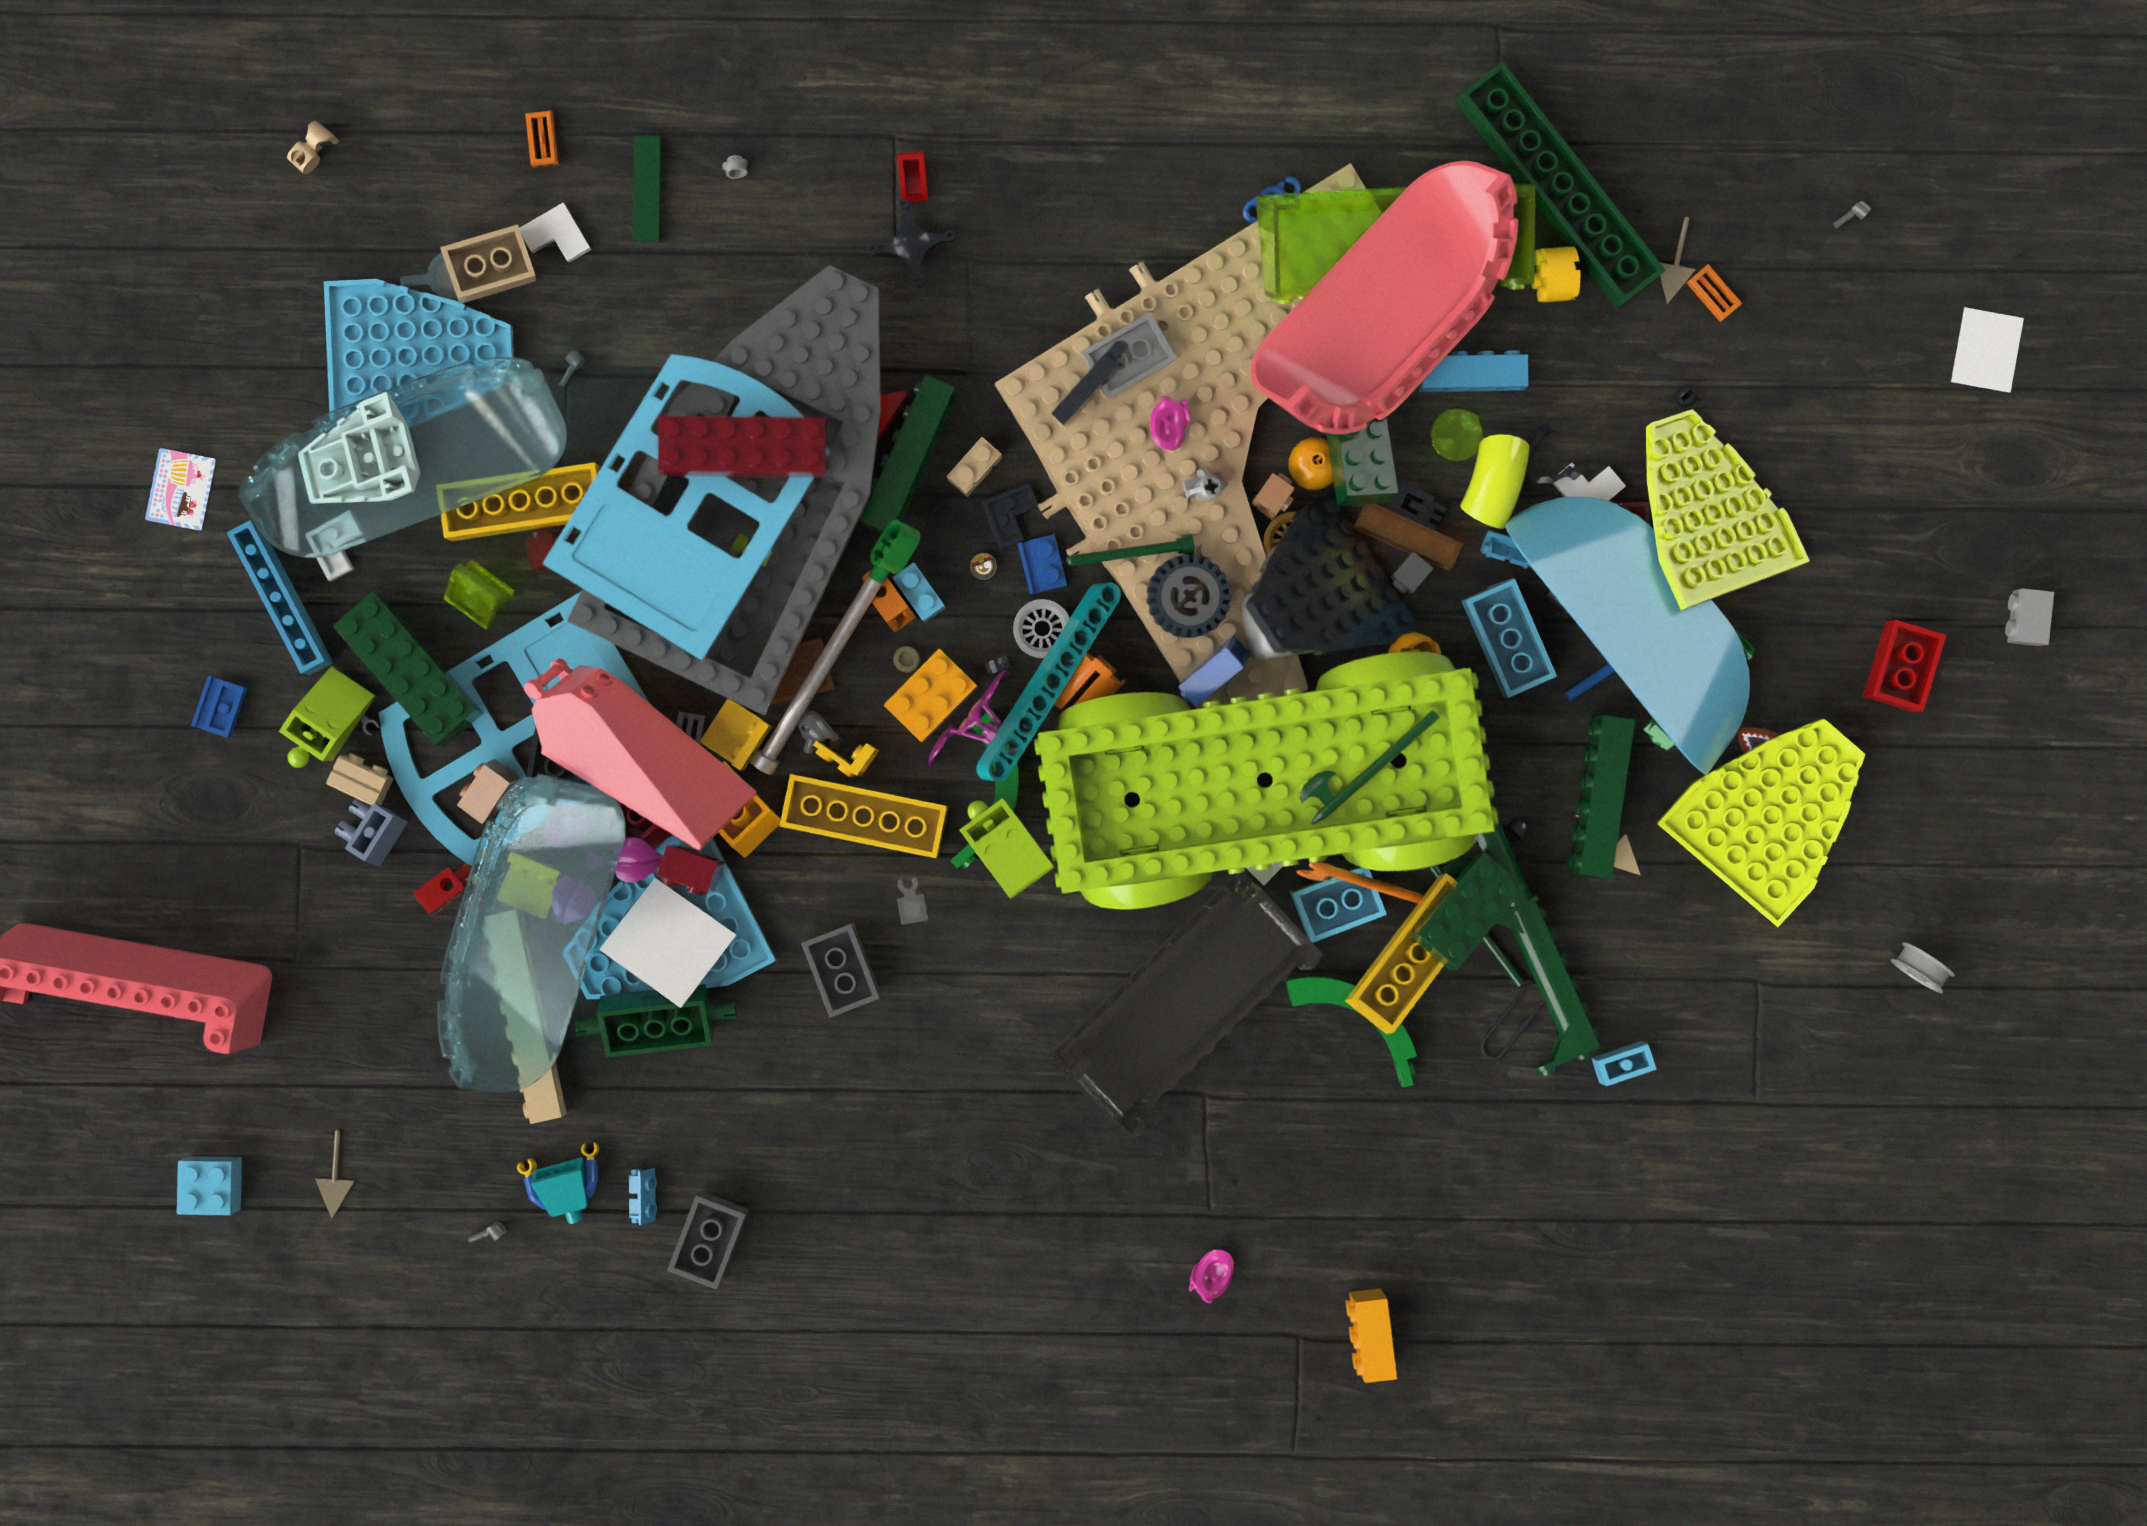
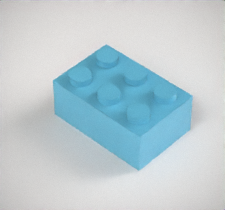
(1336, 906)

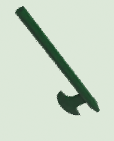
(1318, 784)
(1455, 867)

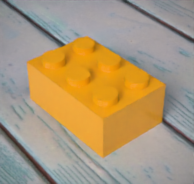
(930, 695)
(1371, 1335)

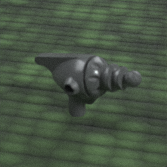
(814, 729)

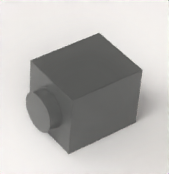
(1410, 574)

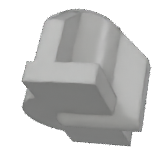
(1205, 486)

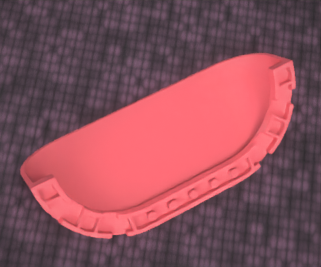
(1393, 301)

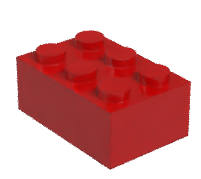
(1904, 666)

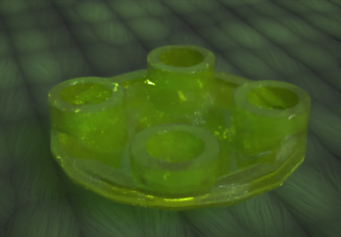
(1456, 434)

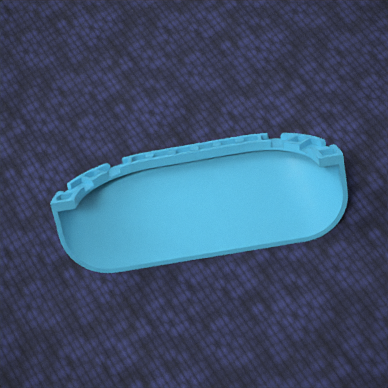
(1610, 580)

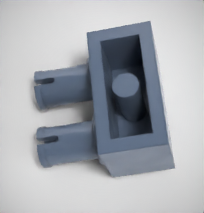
(375, 833)

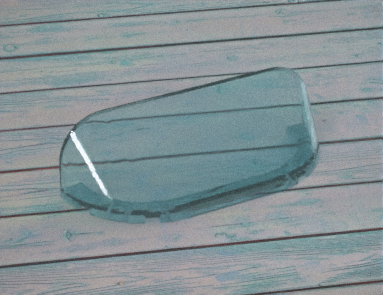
(471, 439)
(526, 931)

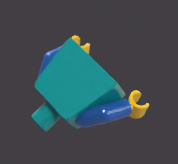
(563, 1186)

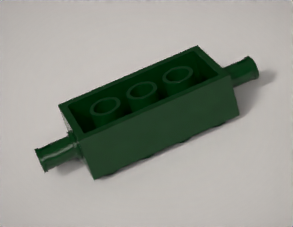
(653, 1023)

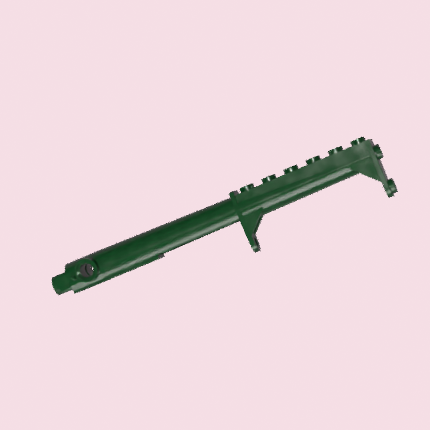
(1547, 966)

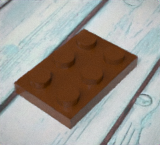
(798, 670)

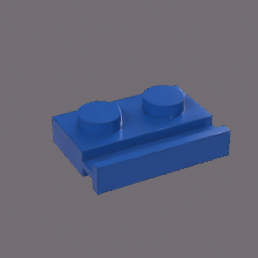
(1042, 564)
(219, 706)

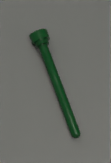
(1182, 545)

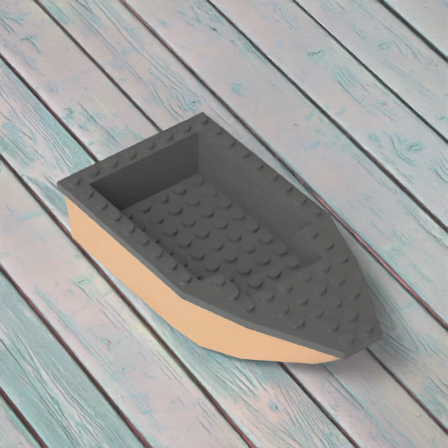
(825, 362)

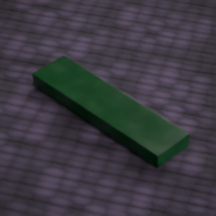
(647, 189)

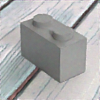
(2029, 617)

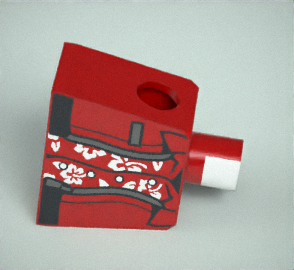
(433, 893)

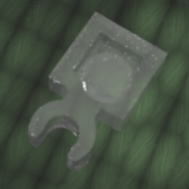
(912, 906)

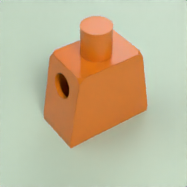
(892, 605)

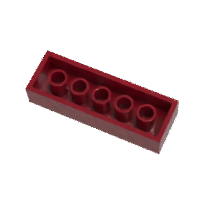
(742, 446)

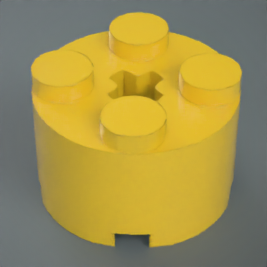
(1556, 274)

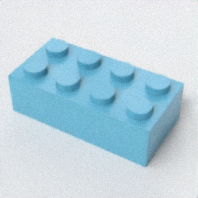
(1509, 638)

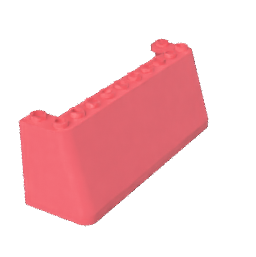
(139, 977)

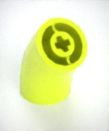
(1496, 479)

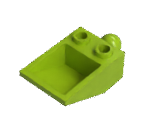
(332, 712)
(1005, 846)

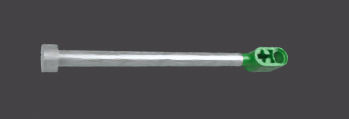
(888, 555)

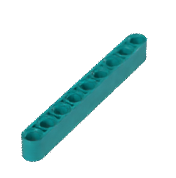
(1038, 686)

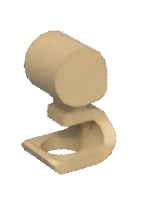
(305, 155)

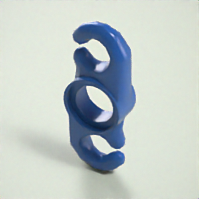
(1279, 189)

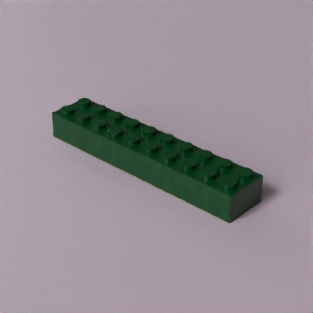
(1562, 184)

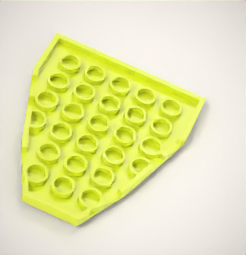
(1711, 515)
(1771, 815)

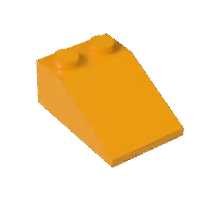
(750, 825)

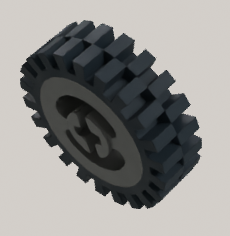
(1206, 616)

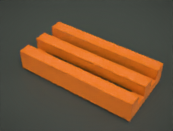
(552, 138)
(1716, 296)

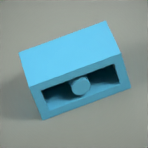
(919, 592)
(1623, 1063)

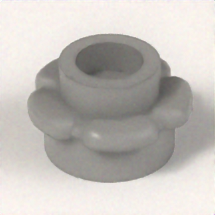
(735, 167)

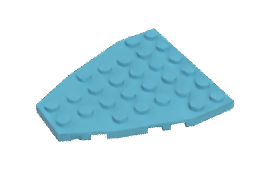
(394, 335)
(726, 905)

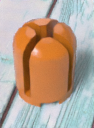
(1103, 686)

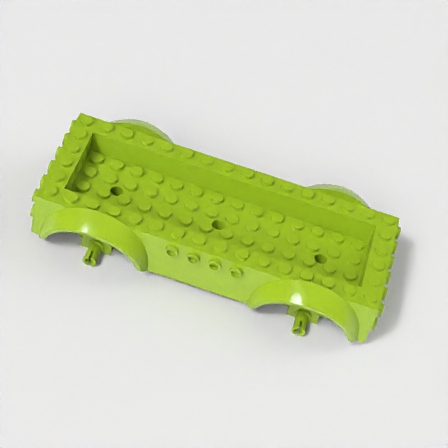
(1203, 790)

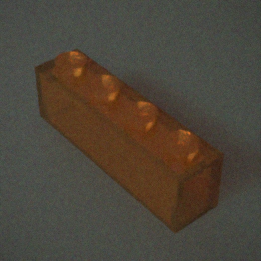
(1408, 535)

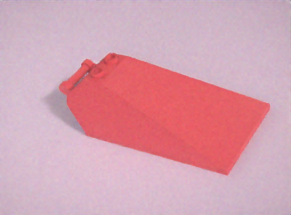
(634, 752)

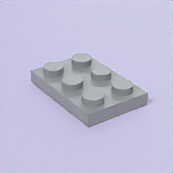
(1145, 354)

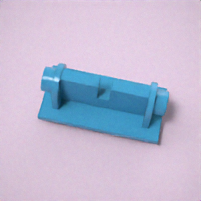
(1502, 548)
(643, 1208)

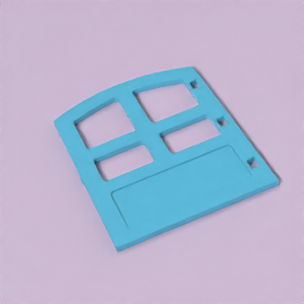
(651, 560)
(529, 654)

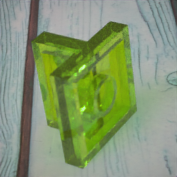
(476, 593)

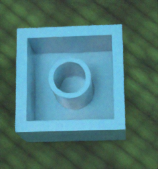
(209, 1185)

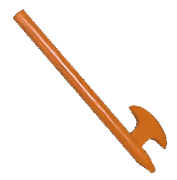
(1324, 870)

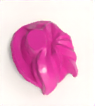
(1169, 423)
(1212, 1275)

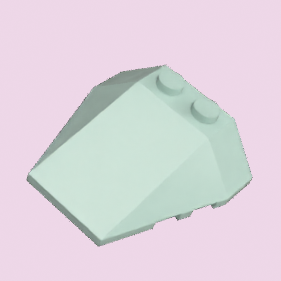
(362, 457)

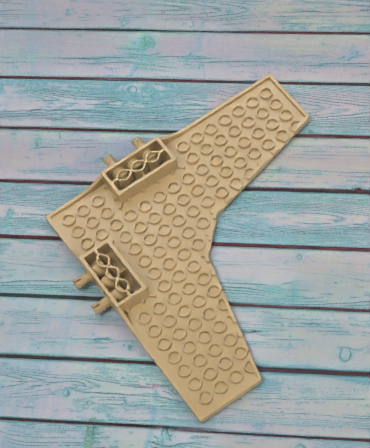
(1130, 488)

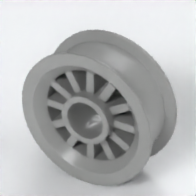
(1022, 615)
(1922, 967)

